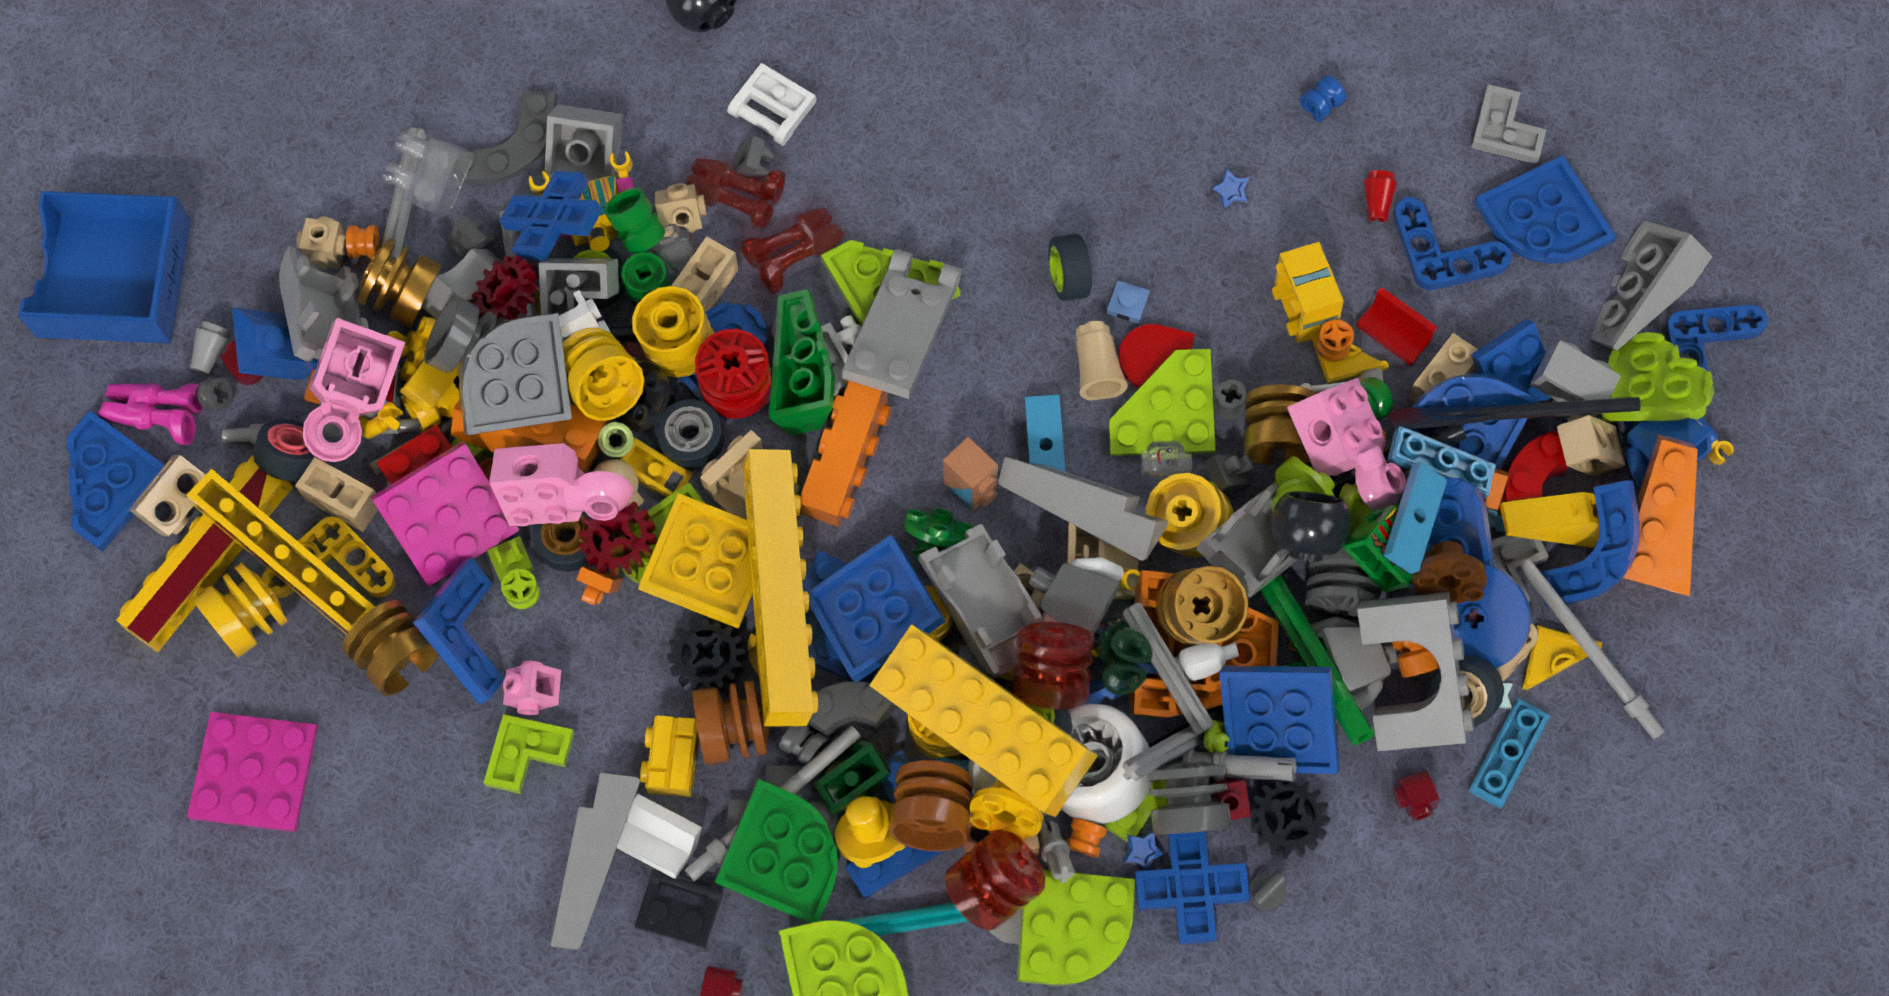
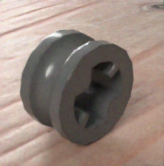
(211, 401)

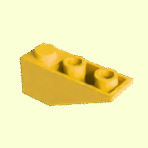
(1556, 519)

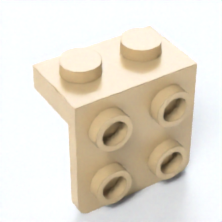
(724, 477)

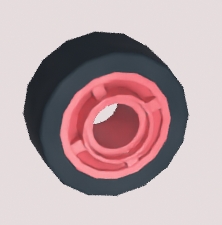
(282, 450)

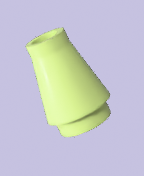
(619, 430)

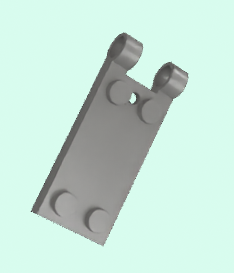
(900, 328)

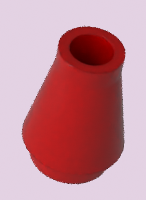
(1379, 194)

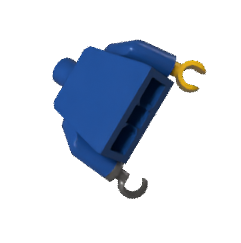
(1695, 431)

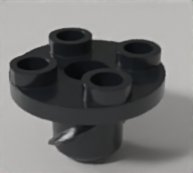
(652, 402)

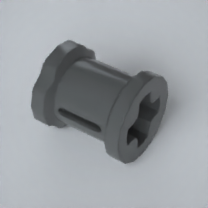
(1230, 410)

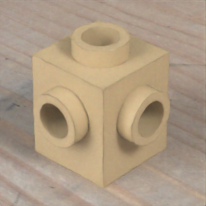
(680, 206)
(322, 242)

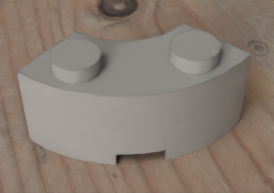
(459, 280)

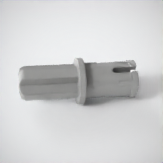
(1055, 852)

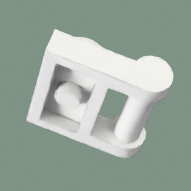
(777, 95)

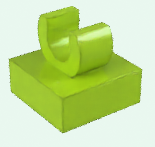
(509, 556)

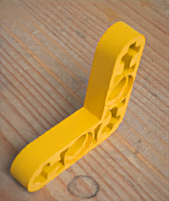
(339, 549)

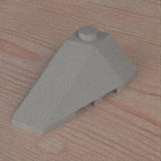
(1658, 272)

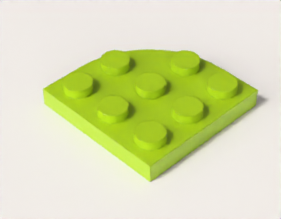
(1074, 928)
(840, 961)

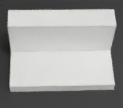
(658, 836)

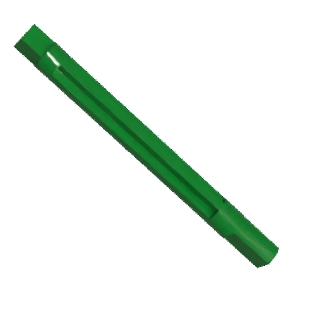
(1314, 655)

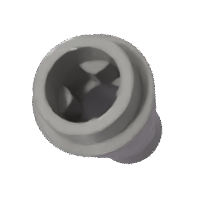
(207, 346)

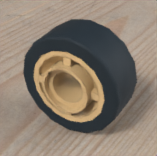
(1484, 683)

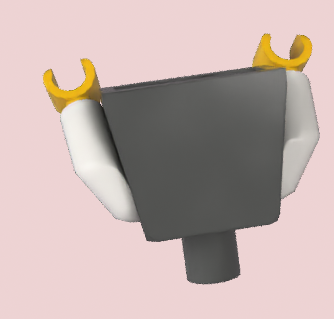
(1080, 591)

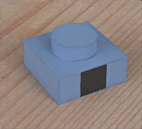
(1128, 302)

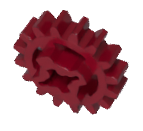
(507, 288)
(622, 551)

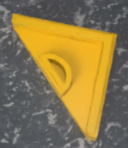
(1350, 367)
(1551, 655)

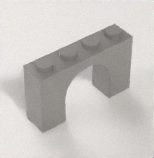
(1430, 623)

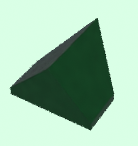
(852, 775)

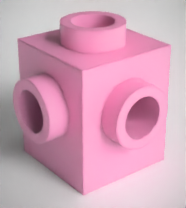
(531, 687)

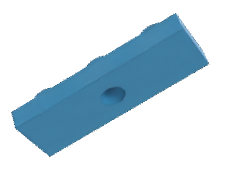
(1045, 427)
(1411, 447)
(1415, 517)
(1501, 771)

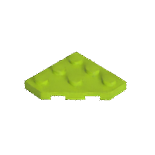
(861, 270)
(1169, 407)

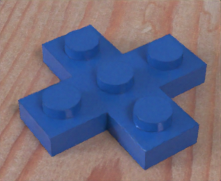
(550, 215)
(1192, 887)

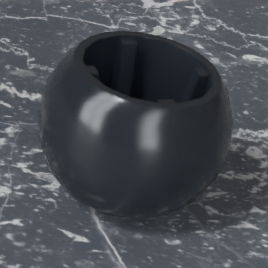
(701, 14)
(1311, 524)

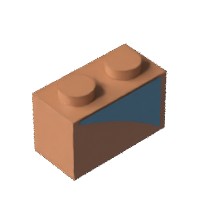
(971, 475)

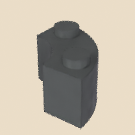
(850, 705)

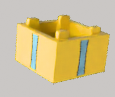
(1306, 291)

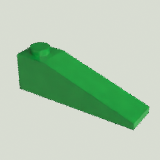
(801, 367)

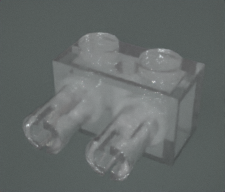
(438, 174)

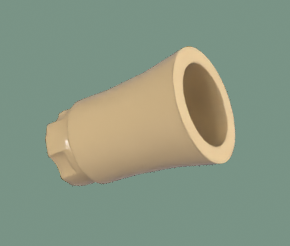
(1098, 362)

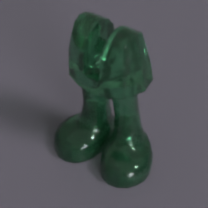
(1118, 651)

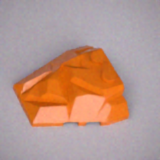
(1255, 643)

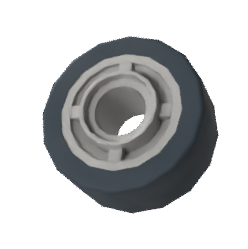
(690, 415)

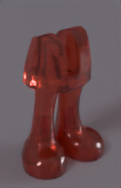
(713, 177)
(806, 224)

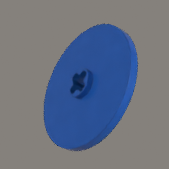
(1504, 623)

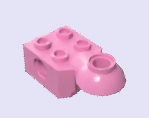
(349, 383)
(1345, 435)
(549, 487)

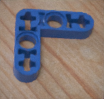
(1435, 260)
(1693, 342)

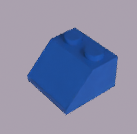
(266, 346)

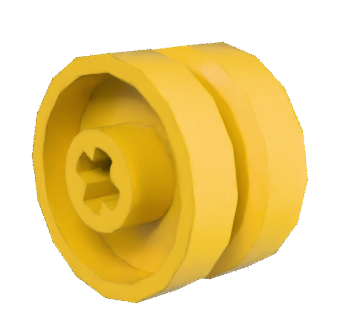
(1177, 498)

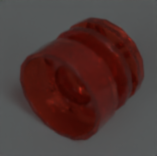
(1053, 665)
(994, 879)

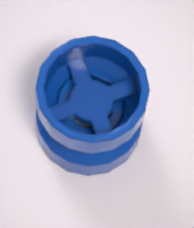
(1322, 98)

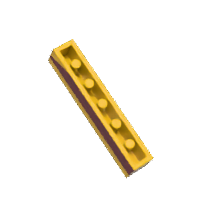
(279, 551)
(195, 564)

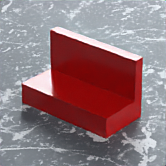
(1397, 327)

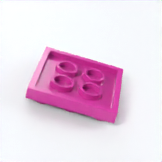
(444, 513)
(253, 772)

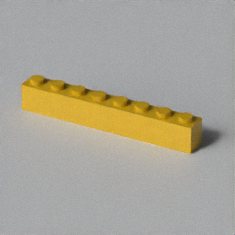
(778, 588)

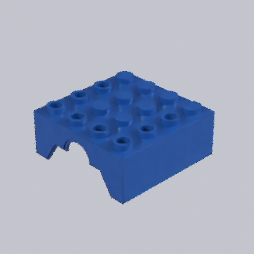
(108, 267)

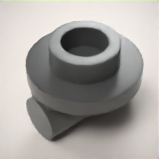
(1268, 891)

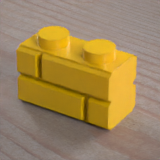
(671, 757)

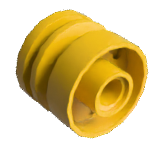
(671, 329)

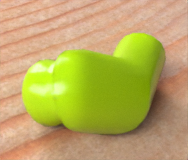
(1215, 738)

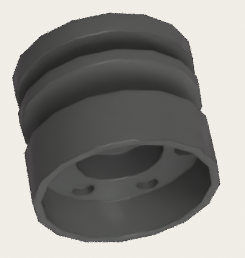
(456, 333)
(1339, 586)
(1189, 799)

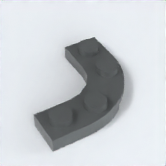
(521, 149)

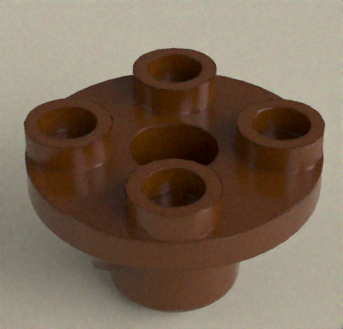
(1451, 571)

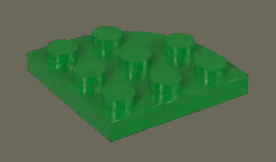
(781, 854)

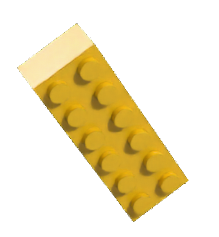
(983, 721)

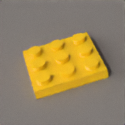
(702, 562)

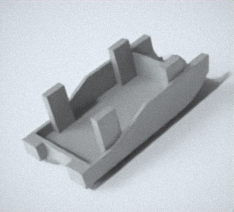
(314, 301)
(1247, 544)
(982, 597)

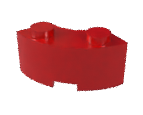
(1533, 467)

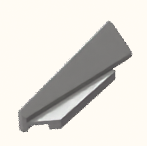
(1086, 504)
(590, 856)

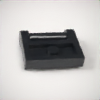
(676, 918)

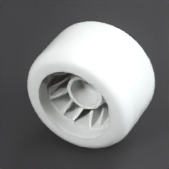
(1115, 738)

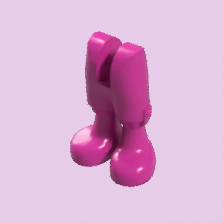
(141, 409)

